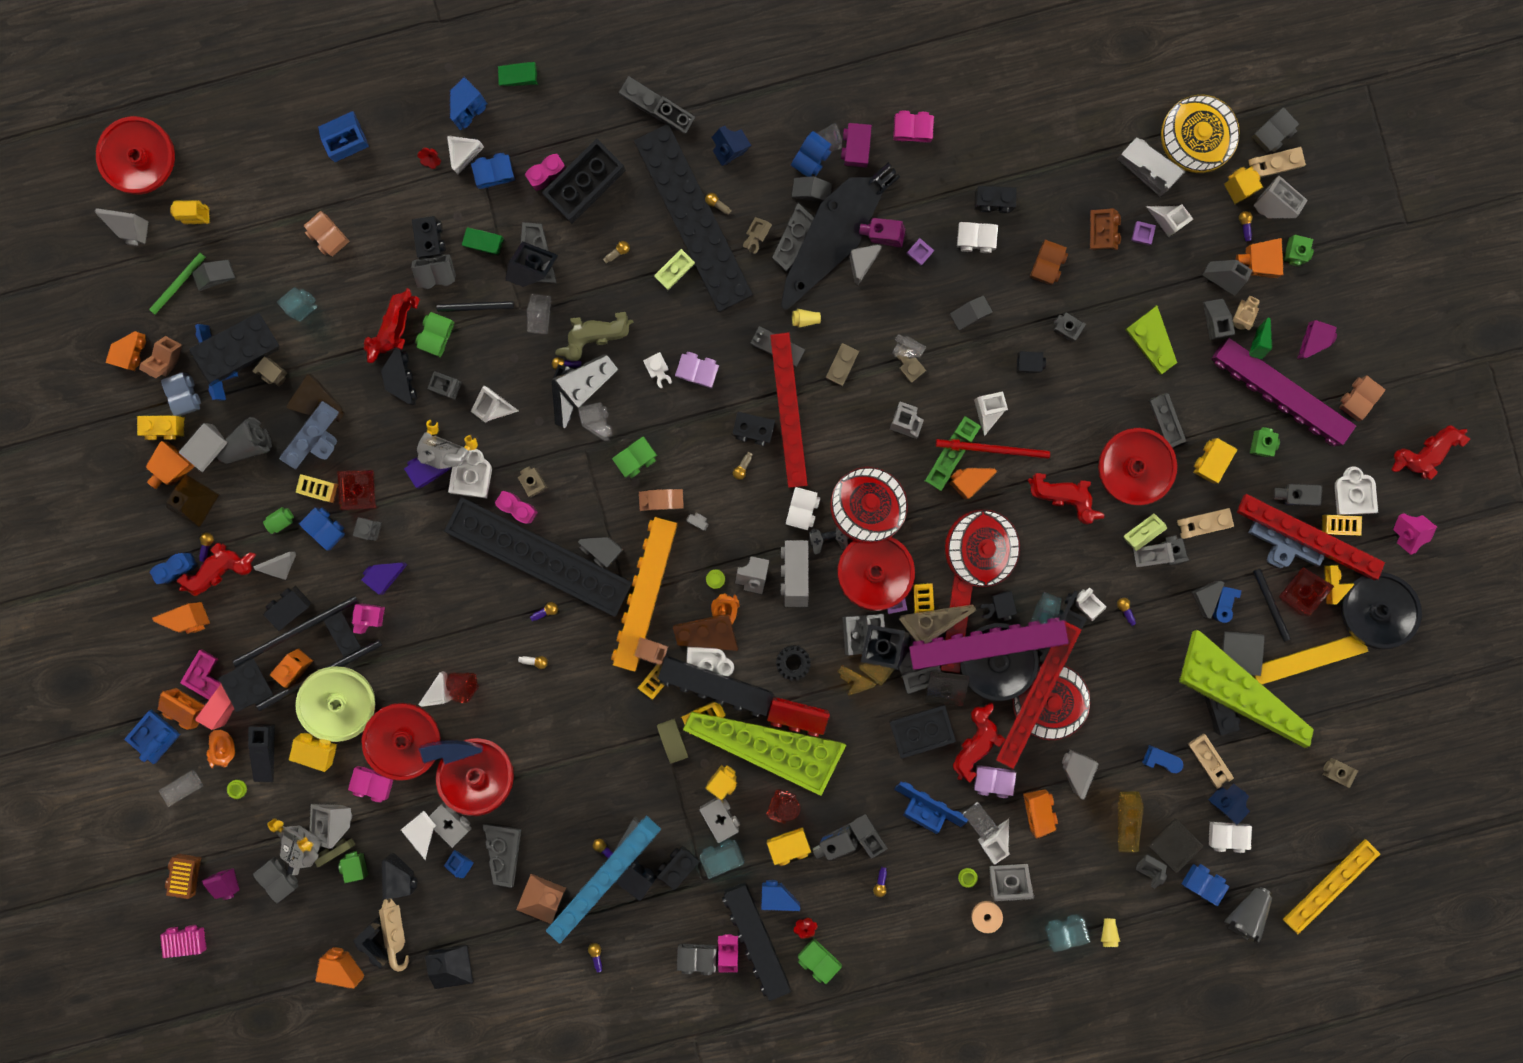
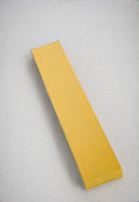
(1310, 659)
(1331, 886)

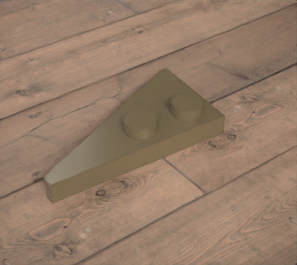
(933, 623)

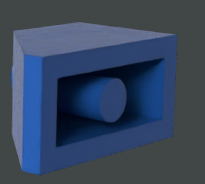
(777, 897)

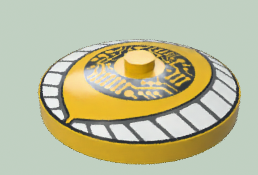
(1200, 133)

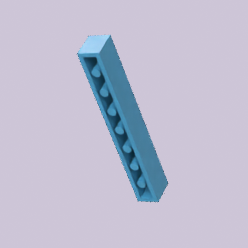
(603, 879)

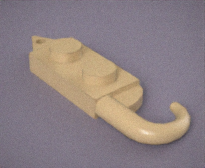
(392, 933)

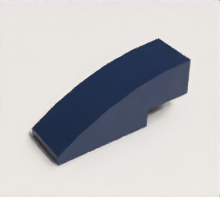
(450, 750)

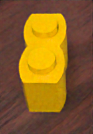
(190, 212)

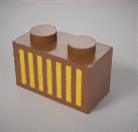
(183, 876)

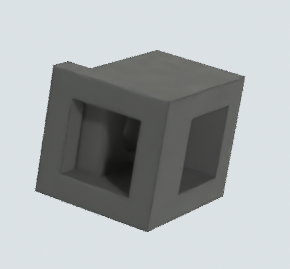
(1070, 334)
(367, 529)
(1181, 555)

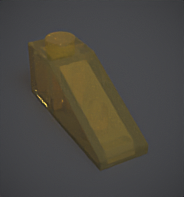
(1129, 821)

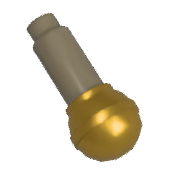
(712, 200)
(622, 248)
(740, 471)

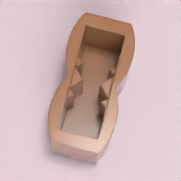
(326, 234)
(1362, 398)

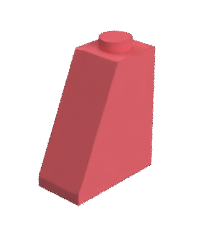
(217, 710)

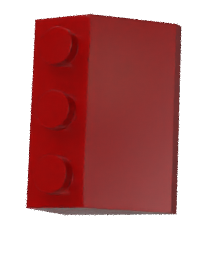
(798, 716)

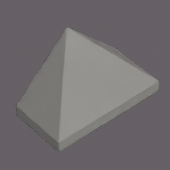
(277, 566)

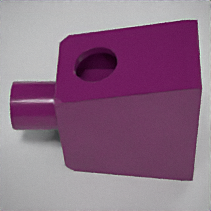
(892, 232)

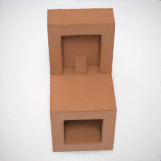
(163, 358)
(661, 499)
(650, 651)

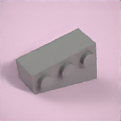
(1150, 166)
(795, 573)

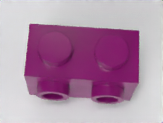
(857, 145)

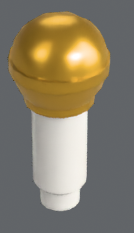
(539, 662)

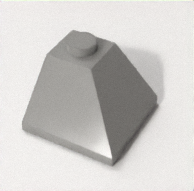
(1280, 200)
(125, 225)
(1079, 771)
(329, 822)

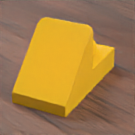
(1333, 575)

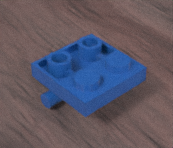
(152, 737)

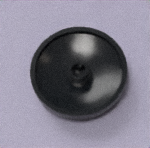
(1381, 611)
(1002, 675)

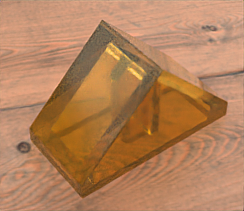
(877, 673)

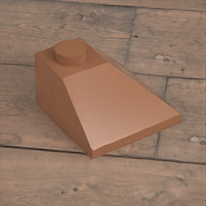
(541, 899)

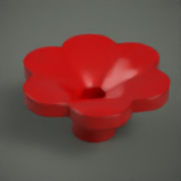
(429, 158)
(805, 928)

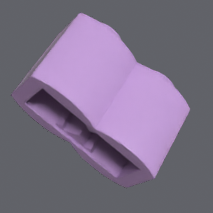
(696, 370)
(994, 781)

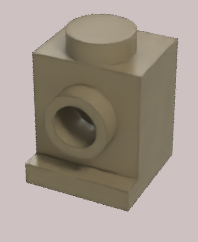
(270, 371)
(538, 484)
(1346, 776)

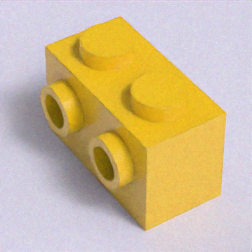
(1243, 184)
(160, 426)
(1215, 460)
(312, 752)
(722, 782)
(789, 846)

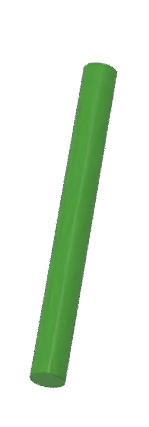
(177, 283)

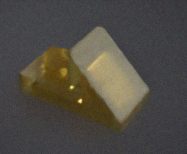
(860, 682)

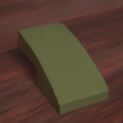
(672, 741)

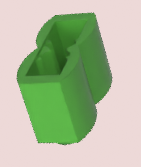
(435, 334)
(635, 457)
(819, 961)

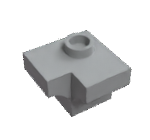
(906, 420)
(753, 575)

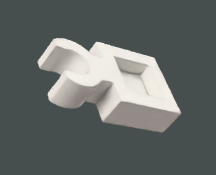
(656, 367)

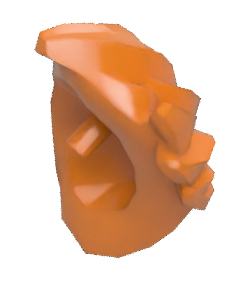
(724, 605)
(221, 749)

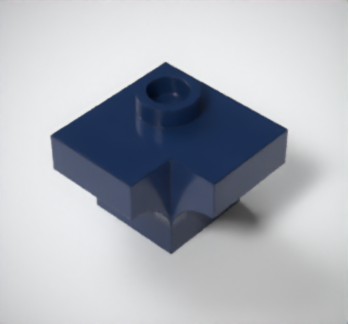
(729, 144)
(1231, 803)

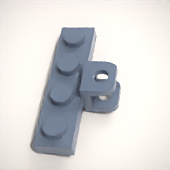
(312, 437)
(1284, 549)

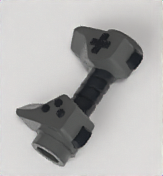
(817, 538)

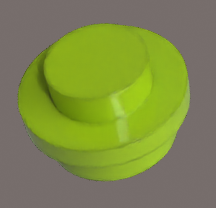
(715, 579)
(236, 789)
(967, 877)

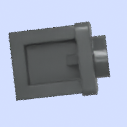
(1153, 869)

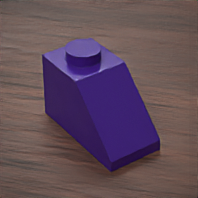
(422, 473)
(382, 576)

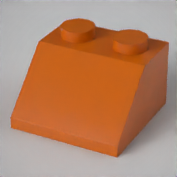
(970, 480)
(184, 618)
(180, 707)
(1040, 813)
(339, 969)

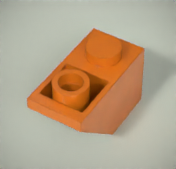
(126, 351)

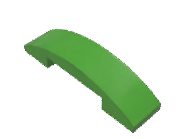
(948, 458)

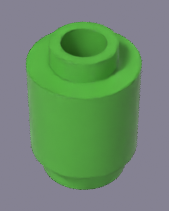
(278, 520)

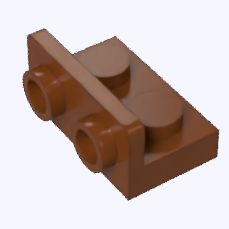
(1104, 229)

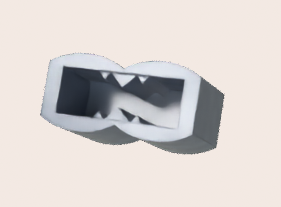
(181, 394)

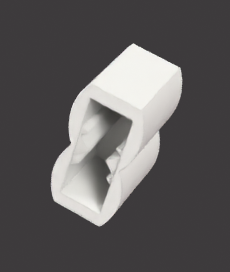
(977, 237)
(801, 508)
(1230, 836)

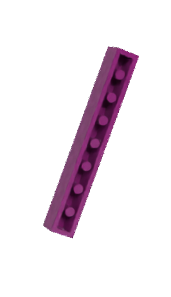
(1283, 392)
(989, 644)

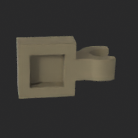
(756, 232)
(911, 368)

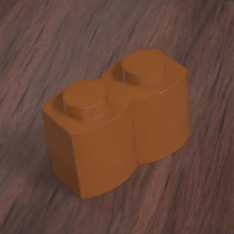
(1048, 262)

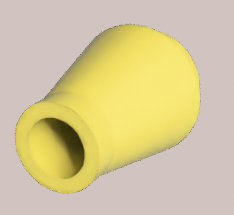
(805, 318)
(1110, 933)

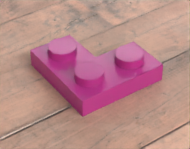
(198, 677)

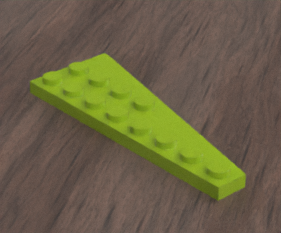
(1225, 681)
(788, 754)

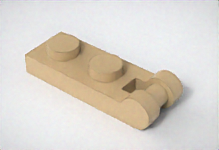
(1278, 162)
(1206, 523)
(1210, 760)

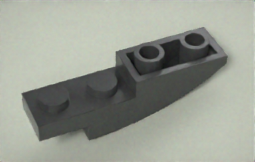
(656, 106)

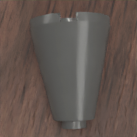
(245, 442)
(1251, 915)

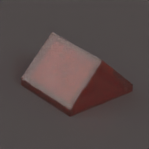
(356, 490)
(1306, 592)

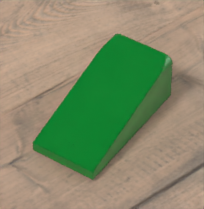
(518, 74)
(482, 241)
(1262, 341)

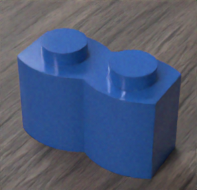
(811, 155)
(493, 171)
(322, 528)
(173, 568)
(1206, 885)

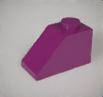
(1317, 337)
(222, 884)

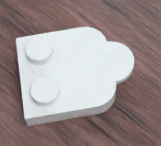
(472, 476)
(1355, 493)
(710, 659)

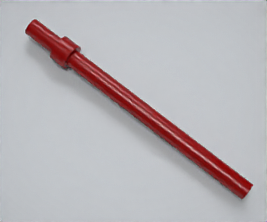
(955, 445)

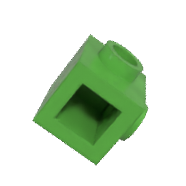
(1298, 250)
(1265, 442)
(353, 867)

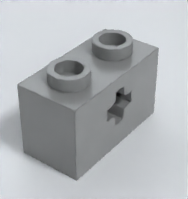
(710, 813)
(453, 833)

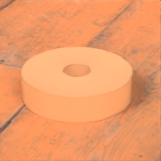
(991, 924)

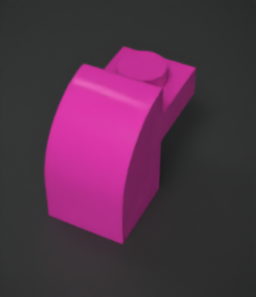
(728, 953)

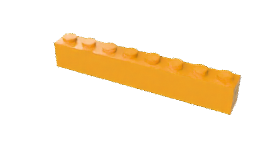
(645, 592)

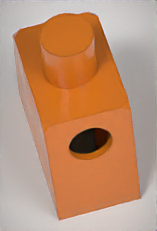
(1264, 258)
(167, 465)
(290, 669)

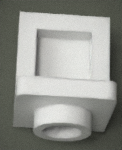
(1089, 604)

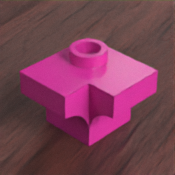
(1413, 532)
(365, 616)

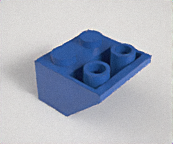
(465, 103)
(342, 137)

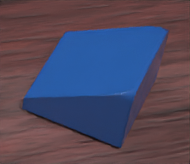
(458, 864)

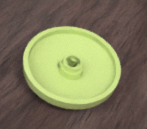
(335, 703)

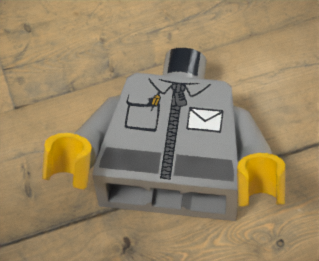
(441, 452)
(297, 845)

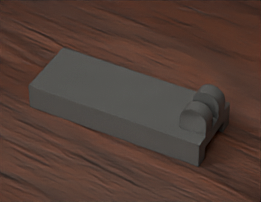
(763, 341)
(1167, 419)

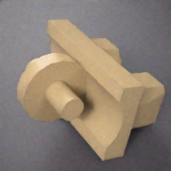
(1246, 313)

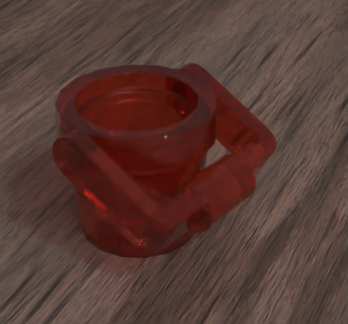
(461, 686)
(786, 807)

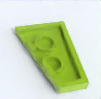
(1153, 340)

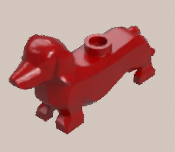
(392, 326)
(1432, 454)
(1066, 493)
(214, 568)
(979, 745)

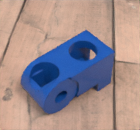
(1223, 609)
(1169, 761)

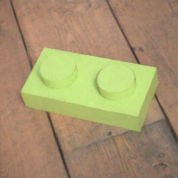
(674, 269)
(1145, 532)

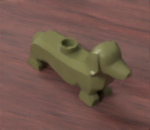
(593, 331)

